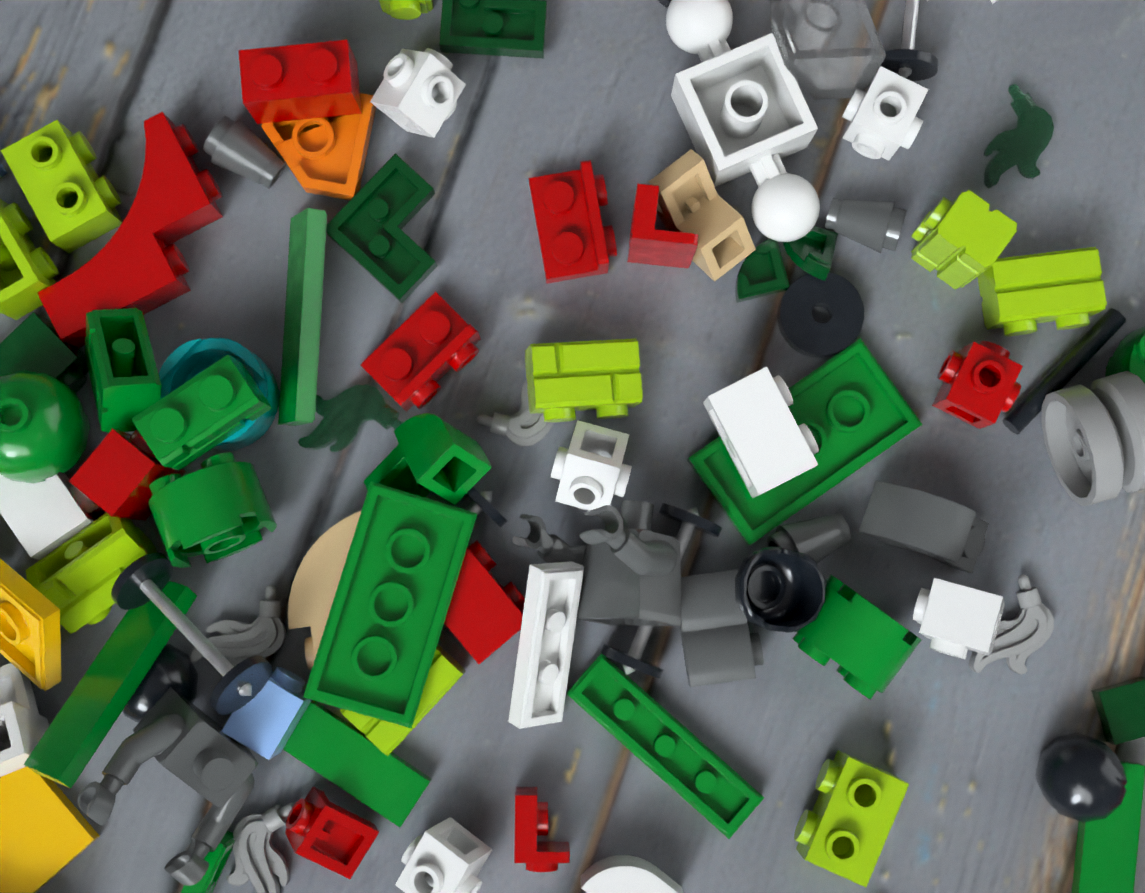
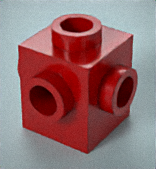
(978, 383)

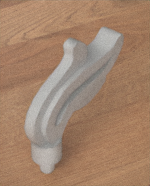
(521, 427)
(1021, 635)
(246, 640)
(254, 853)

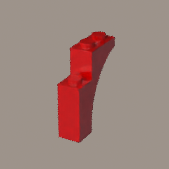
(137, 263)

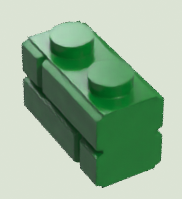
(120, 366)
(201, 413)

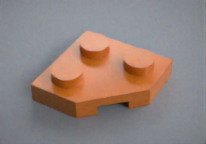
(326, 151)

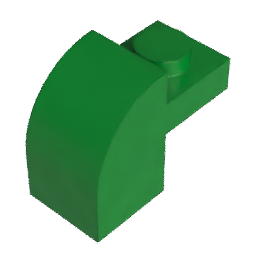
(432, 459)

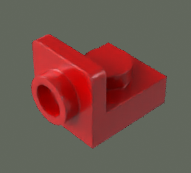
(530, 822)
(329, 833)

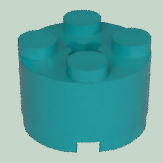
(200, 354)

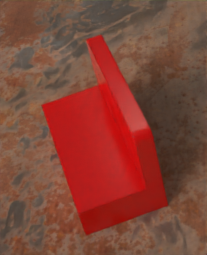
(654, 245)

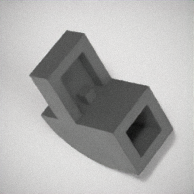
(925, 525)

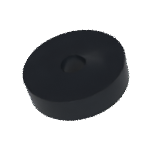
(816, 338)

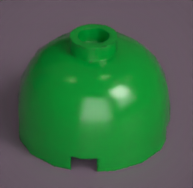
(39, 426)

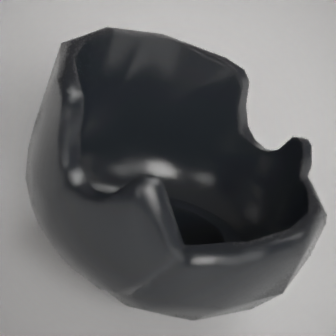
(780, 589)
(169, 669)
(1081, 777)

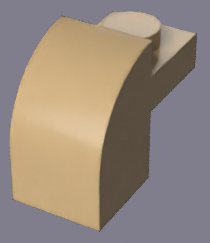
(692, 206)

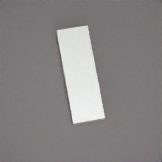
(545, 643)

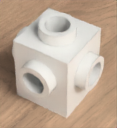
(418, 91)
(884, 115)
(590, 478)
(443, 861)

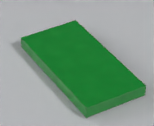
(853, 418)
(390, 605)

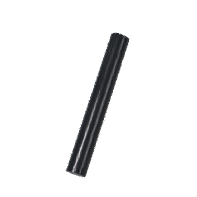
(1064, 370)

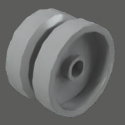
(1097, 437)

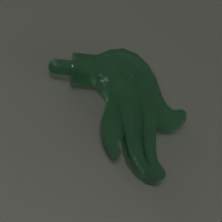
(1020, 145)
(346, 414)

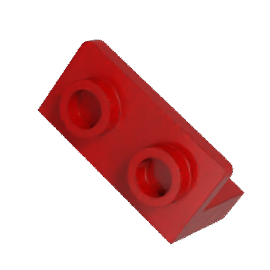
(571, 223)
(422, 353)

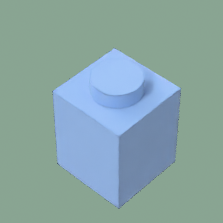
(271, 715)

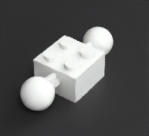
(744, 115)

